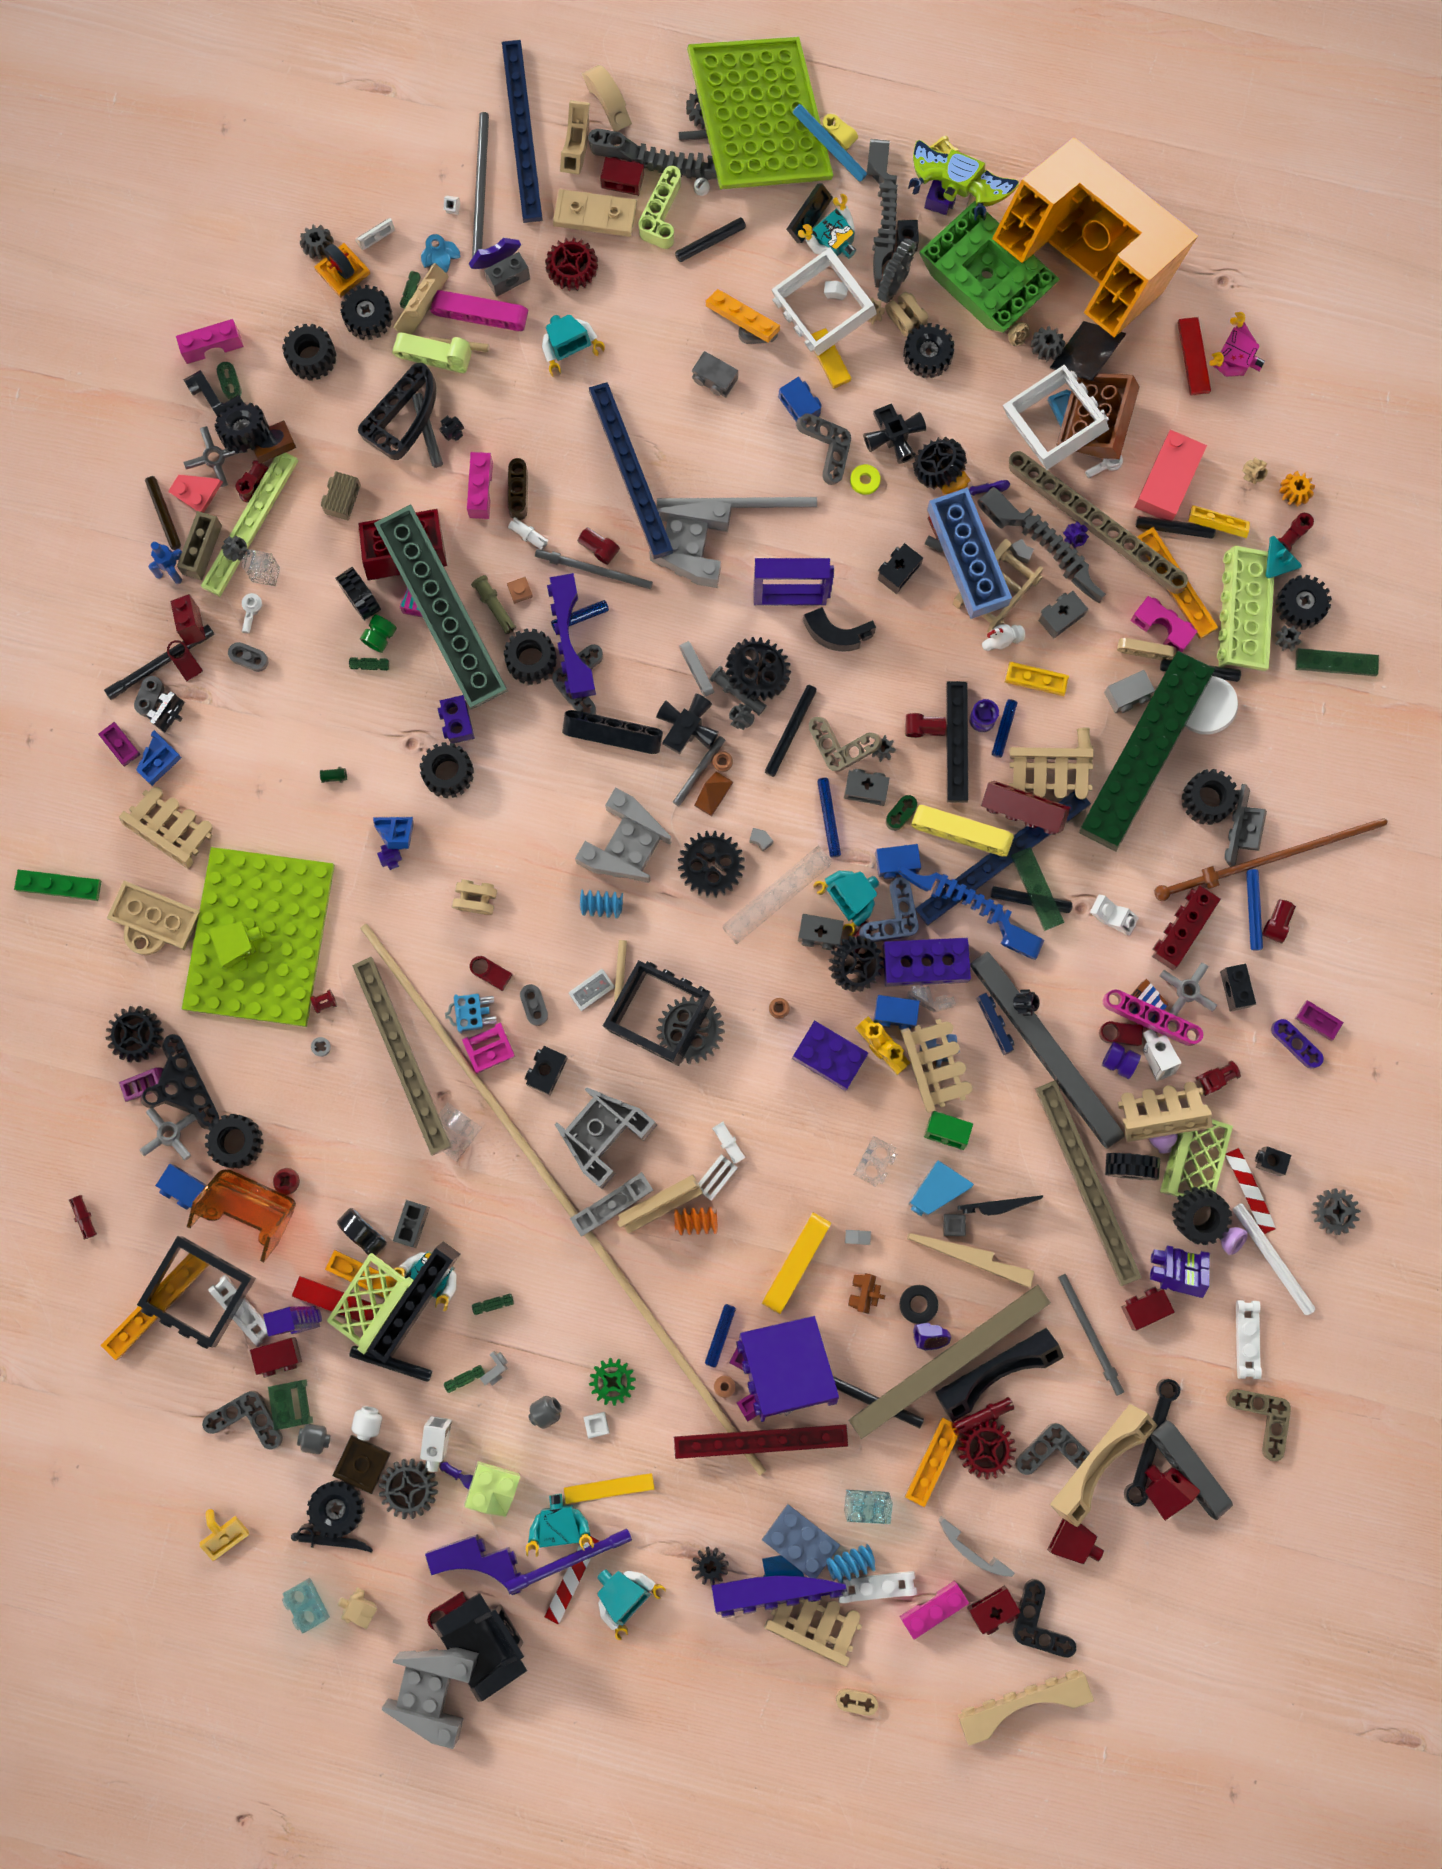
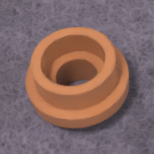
(722, 755)
(779, 1001)
(719, 1391)

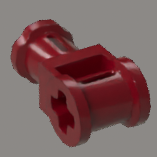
(250, 481)
(1297, 530)
(1215, 1079)

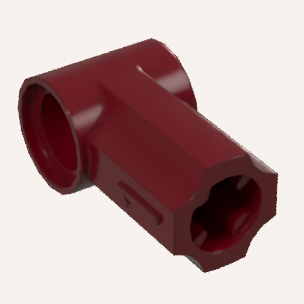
(603, 548)
(918, 725)
(1277, 926)

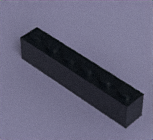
(413, 1302)

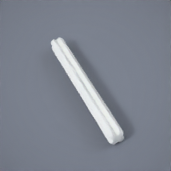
(1274, 1259)

